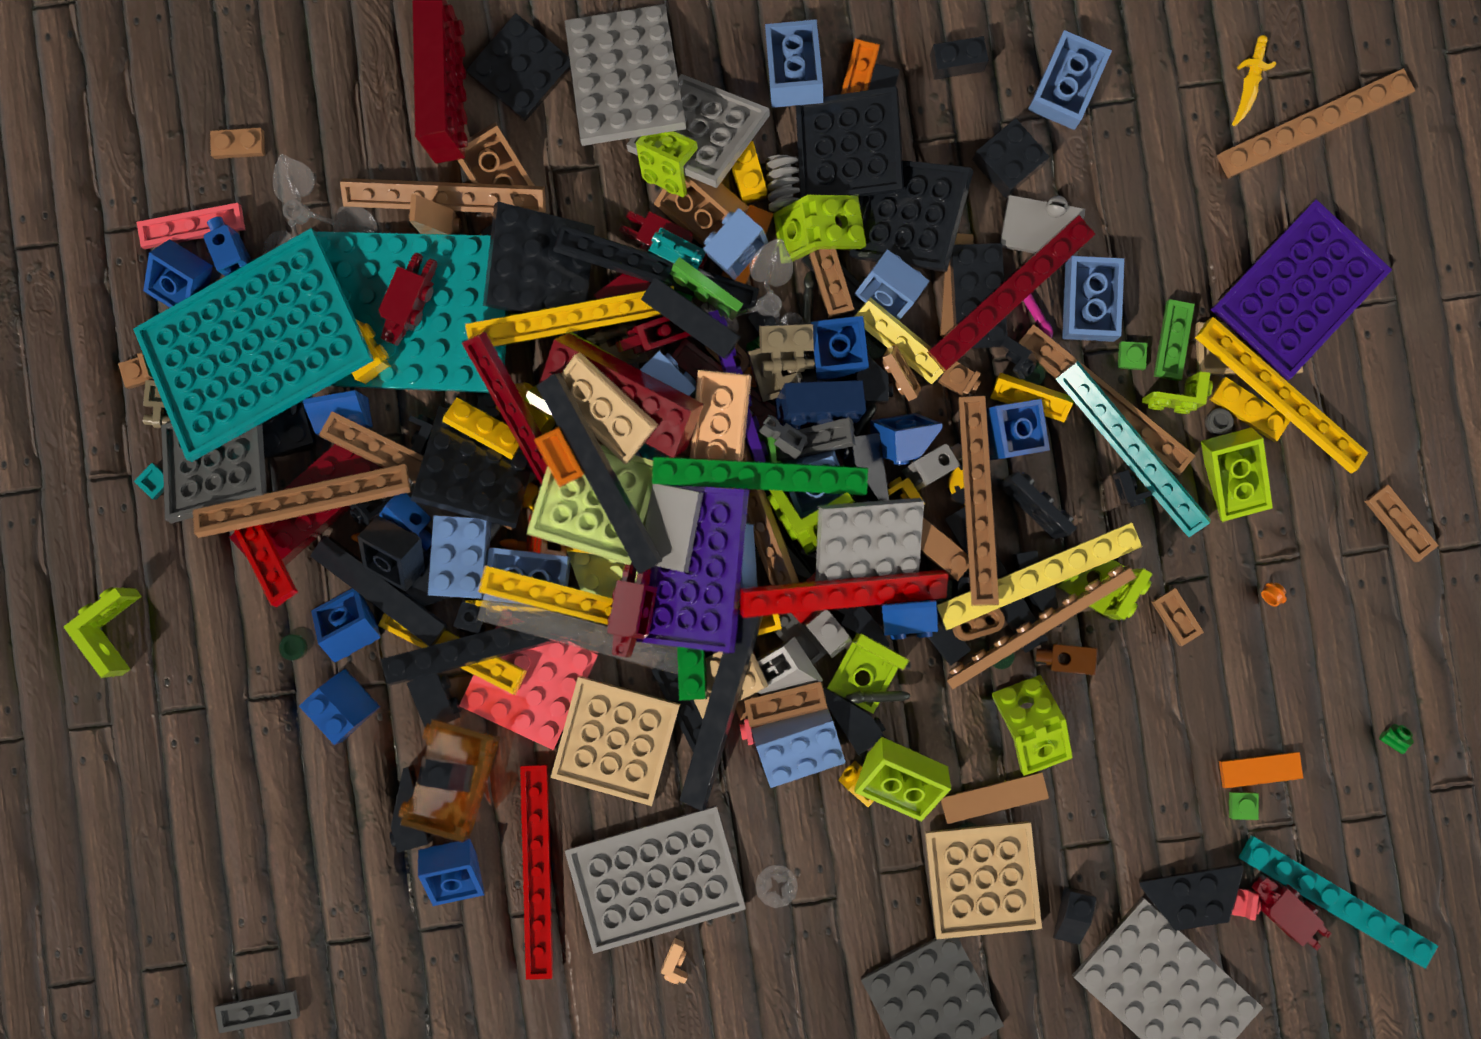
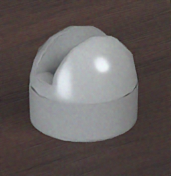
(1054, 210)

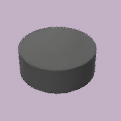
(1219, 421)

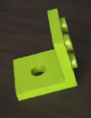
(816, 225)
(803, 530)
(1118, 603)
(89, 637)
(867, 656)
(1034, 726)

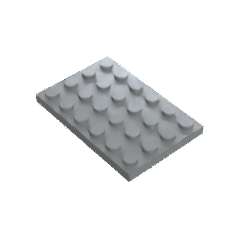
(624, 75)
(655, 879)
(1164, 982)

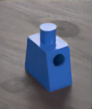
(225, 247)
(408, 516)

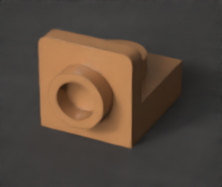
(135, 371)
(960, 379)

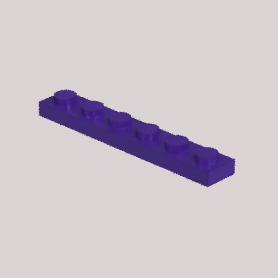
(757, 449)

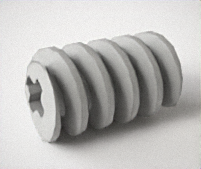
(781, 181)

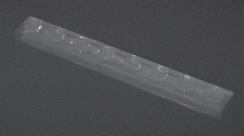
(571, 632)

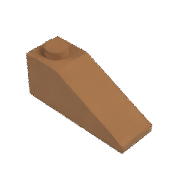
(432, 217)
(943, 551)

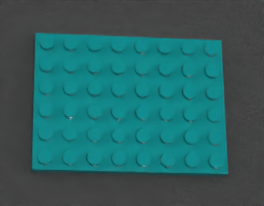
(252, 345)
(434, 351)

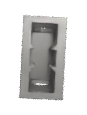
(933, 465)
(828, 632)

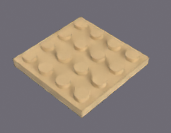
(615, 740)
(983, 880)

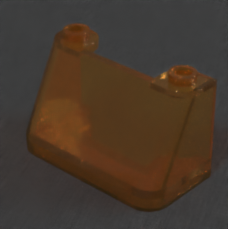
(445, 811)

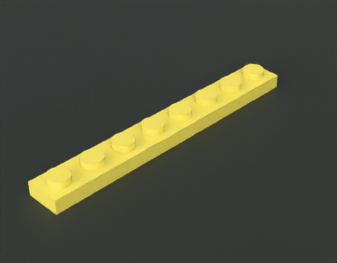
(1045, 574)

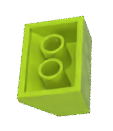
(903, 779)

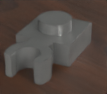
(785, 436)

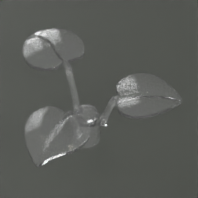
(296, 179)
(773, 266)

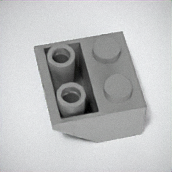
(787, 668)

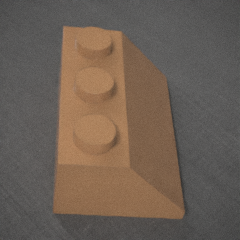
(701, 208)

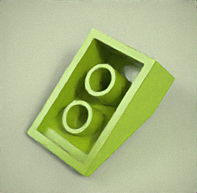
(1238, 473)

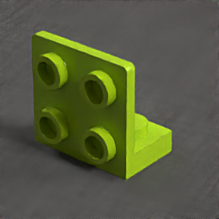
(663, 159)

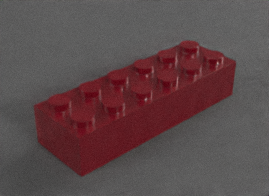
(439, 80)
(667, 406)
(297, 533)

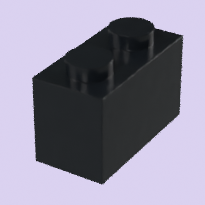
(958, 57)
(434, 699)

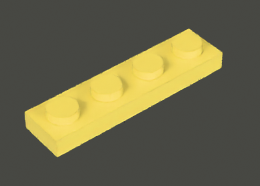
(891, 332)

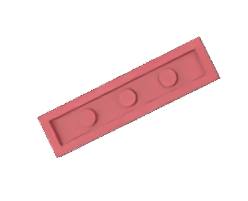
(187, 225)

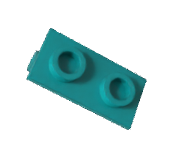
(672, 247)

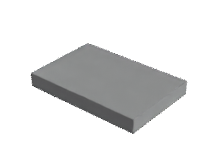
(1029, 226)
(673, 524)

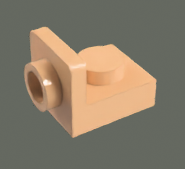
(675, 957)

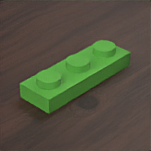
(705, 289)
(1174, 340)

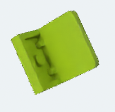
(1195, 395)

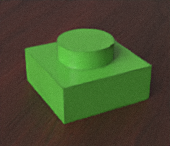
(1132, 355)
(1244, 805)

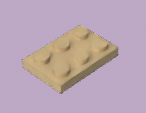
(753, 681)

